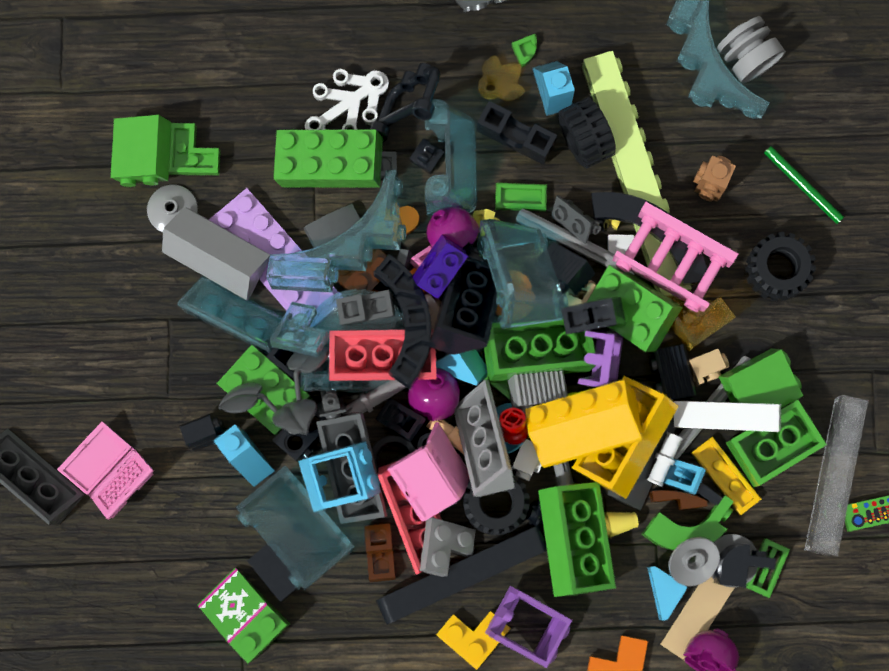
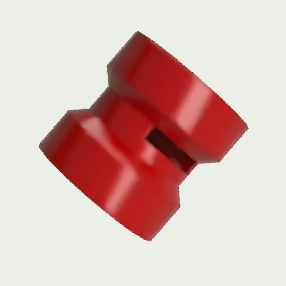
(513, 426)

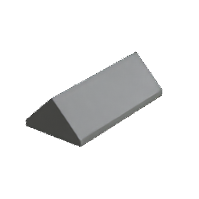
(214, 252)
(483, 442)

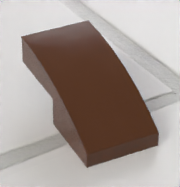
(684, 500)
(379, 552)

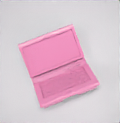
(106, 469)
(432, 475)

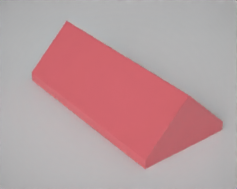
(370, 355)
(407, 521)

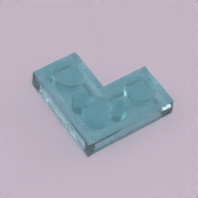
(295, 331)

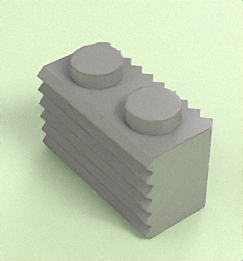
(536, 388)

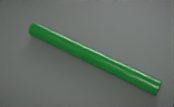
(804, 185)

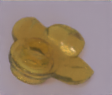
(503, 78)

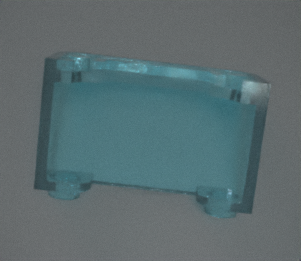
(459, 184)
(521, 273)
(301, 538)

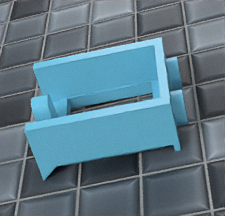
(362, 469)

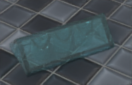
(231, 313)

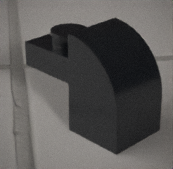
(734, 564)

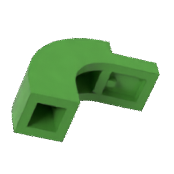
(670, 535)

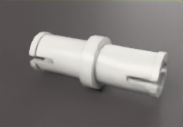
(664, 459)

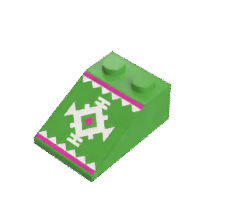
(243, 615)

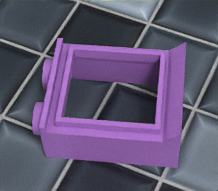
(606, 358)
(547, 647)

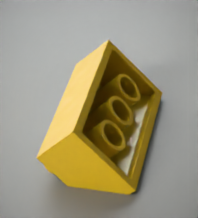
(584, 423)
(622, 466)

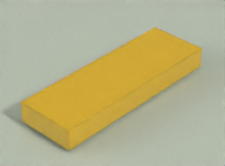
(726, 475)

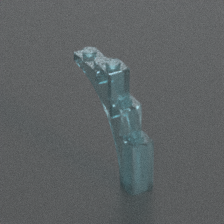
(700, 54)
(318, 267)

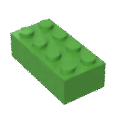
(328, 158)
(536, 350)
(576, 539)

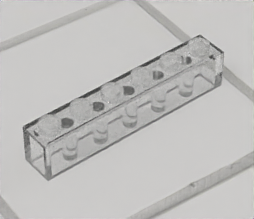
(836, 475)

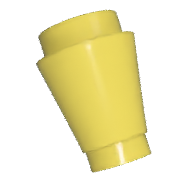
(620, 522)

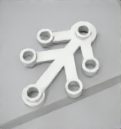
(350, 100)

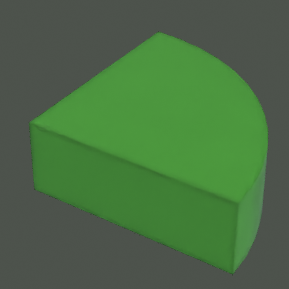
(525, 49)

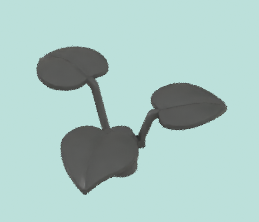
(293, 416)

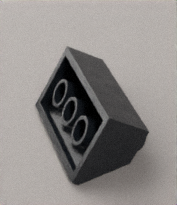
(466, 310)

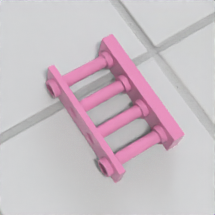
(696, 244)

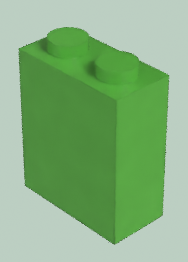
(141, 150)
(763, 380)

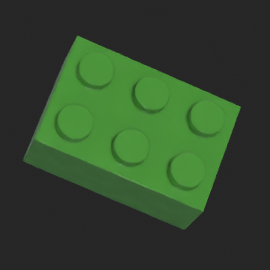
(645, 309)
(276, 384)
(772, 452)

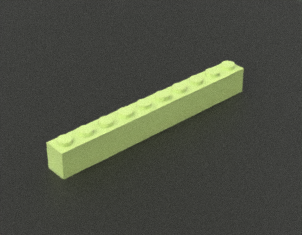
(630, 159)

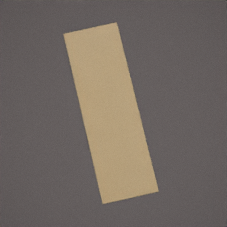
(696, 615)

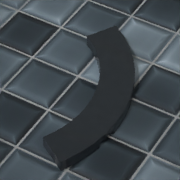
(626, 209)
(416, 320)

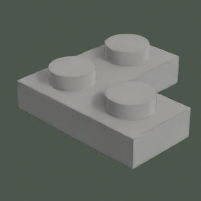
(441, 540)

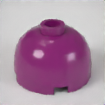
(454, 224)
(435, 397)
(711, 652)

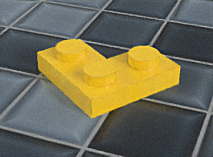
(469, 644)

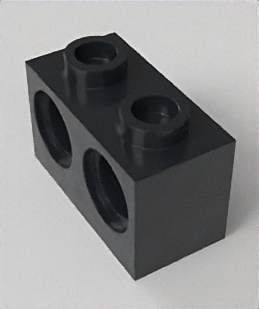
(593, 315)
(309, 440)

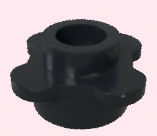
(534, 514)

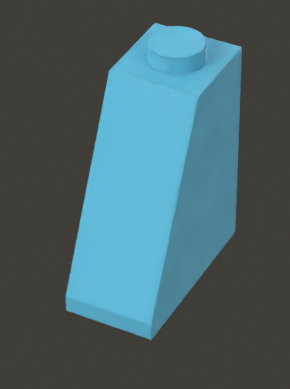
(554, 86)
(244, 455)

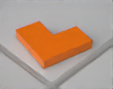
(629, 657)

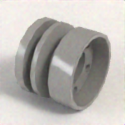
(748, 45)

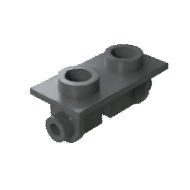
(572, 219)
(331, 405)

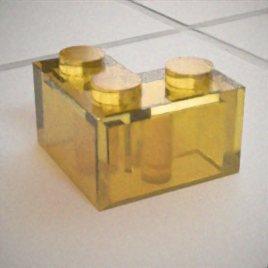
(698, 326)

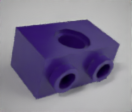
(439, 266)

